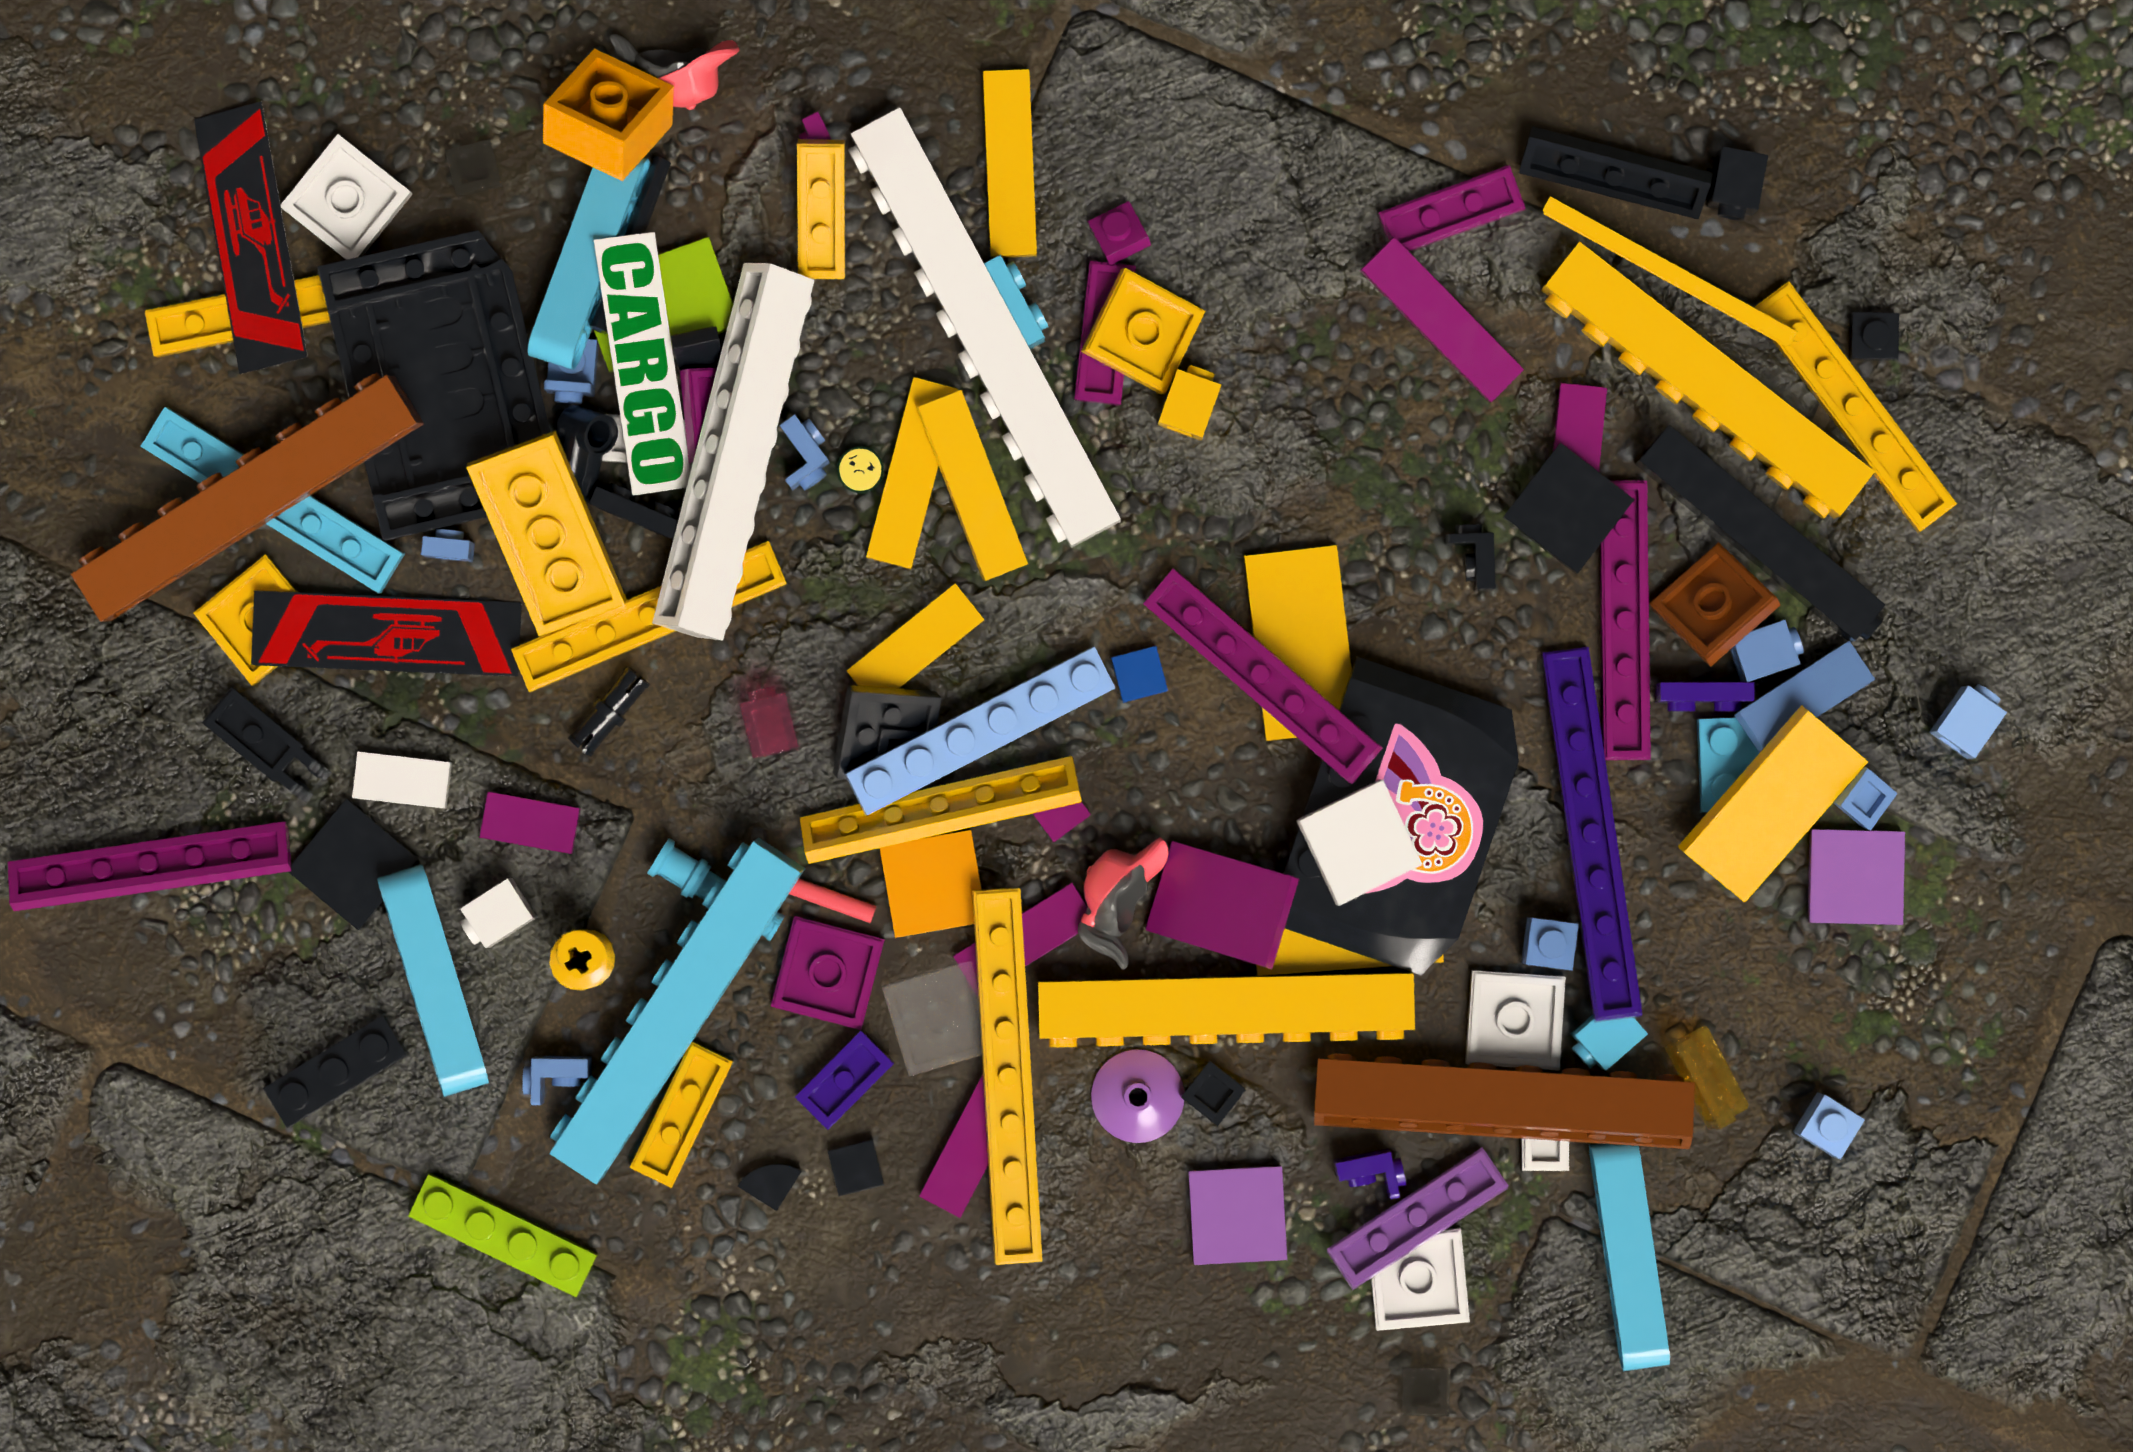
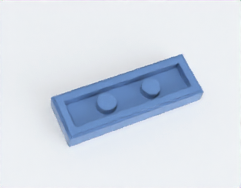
(1815, 688)

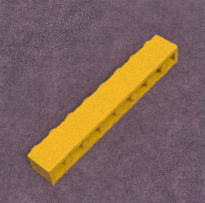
(1706, 381)
(1226, 1006)

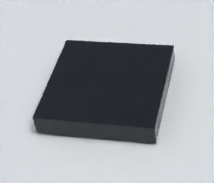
(1568, 508)
(347, 860)

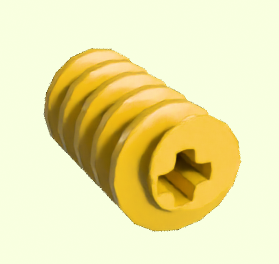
(565, 952)

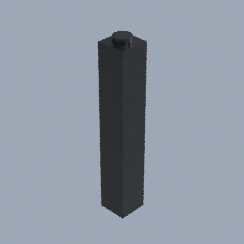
(1761, 535)

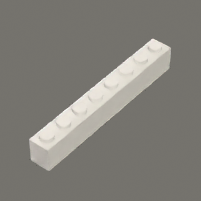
(733, 451)

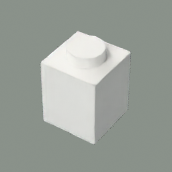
(496, 914)

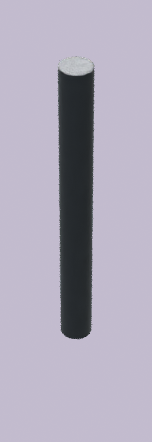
(639, 219)

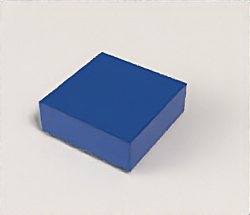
(1139, 674)

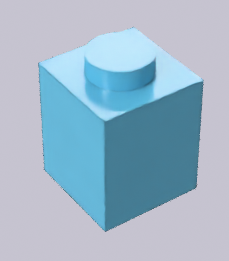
(1606, 1041)

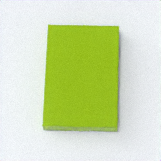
(692, 292)

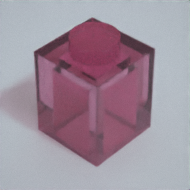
(769, 723)

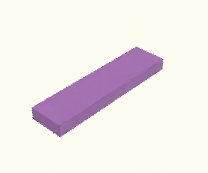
(1417, 1218)

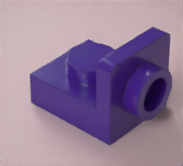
(1361, 1170)

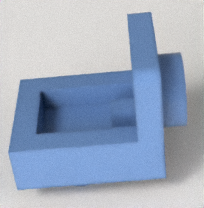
(806, 440)

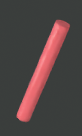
(833, 900)

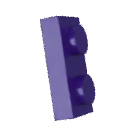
(1684, 695)
(844, 1080)

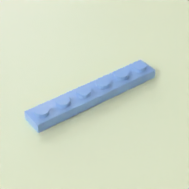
(979, 730)

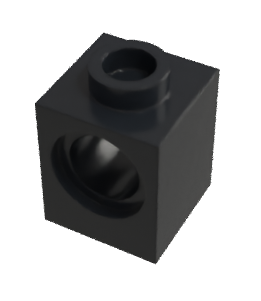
(1737, 183)

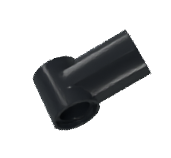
(585, 440)

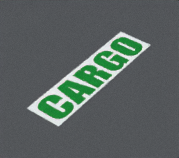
(643, 362)

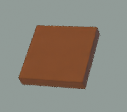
(1714, 604)

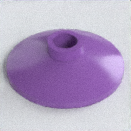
(1131, 1071)

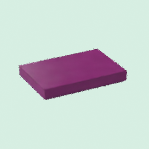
(1222, 904)

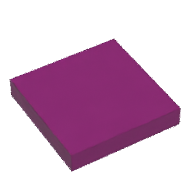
(827, 973)

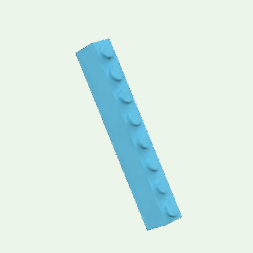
(676, 1010)

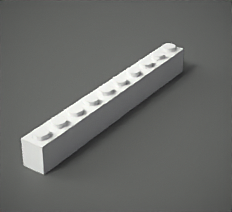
(984, 328)

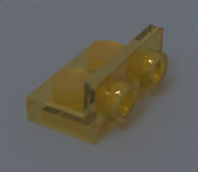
(1716, 1089)

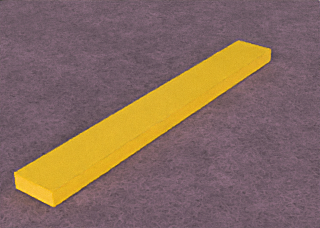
(1007, 1076)

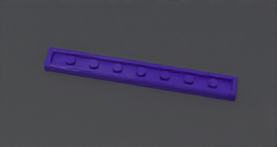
(1591, 835)

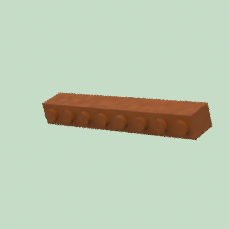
(247, 497)
(1504, 1102)

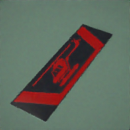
(250, 238)
(385, 633)

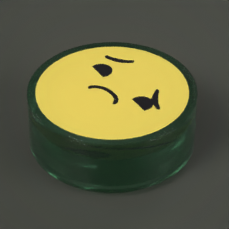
(860, 470)

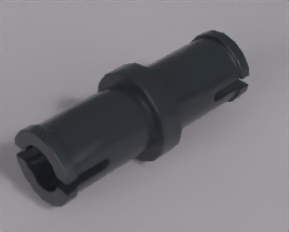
(609, 711)

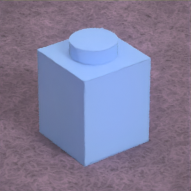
(1969, 720)
(1829, 1125)

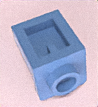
(571, 384)
(562, 1069)

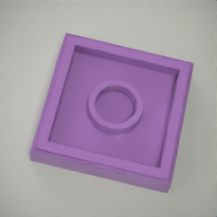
(1856, 877)
(1237, 1215)

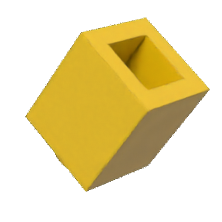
(1190, 402)

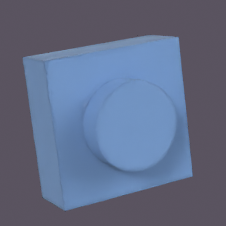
(448, 545)
(1865, 798)

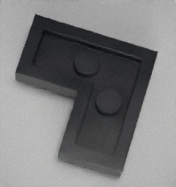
(876, 715)

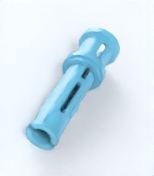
(694, 877)

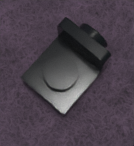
(1480, 563)

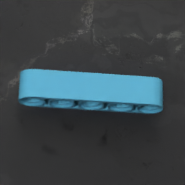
(575, 286)
(433, 980)
(1629, 1256)

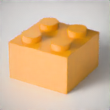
(608, 114)

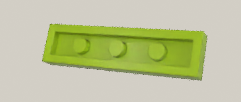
(503, 1235)

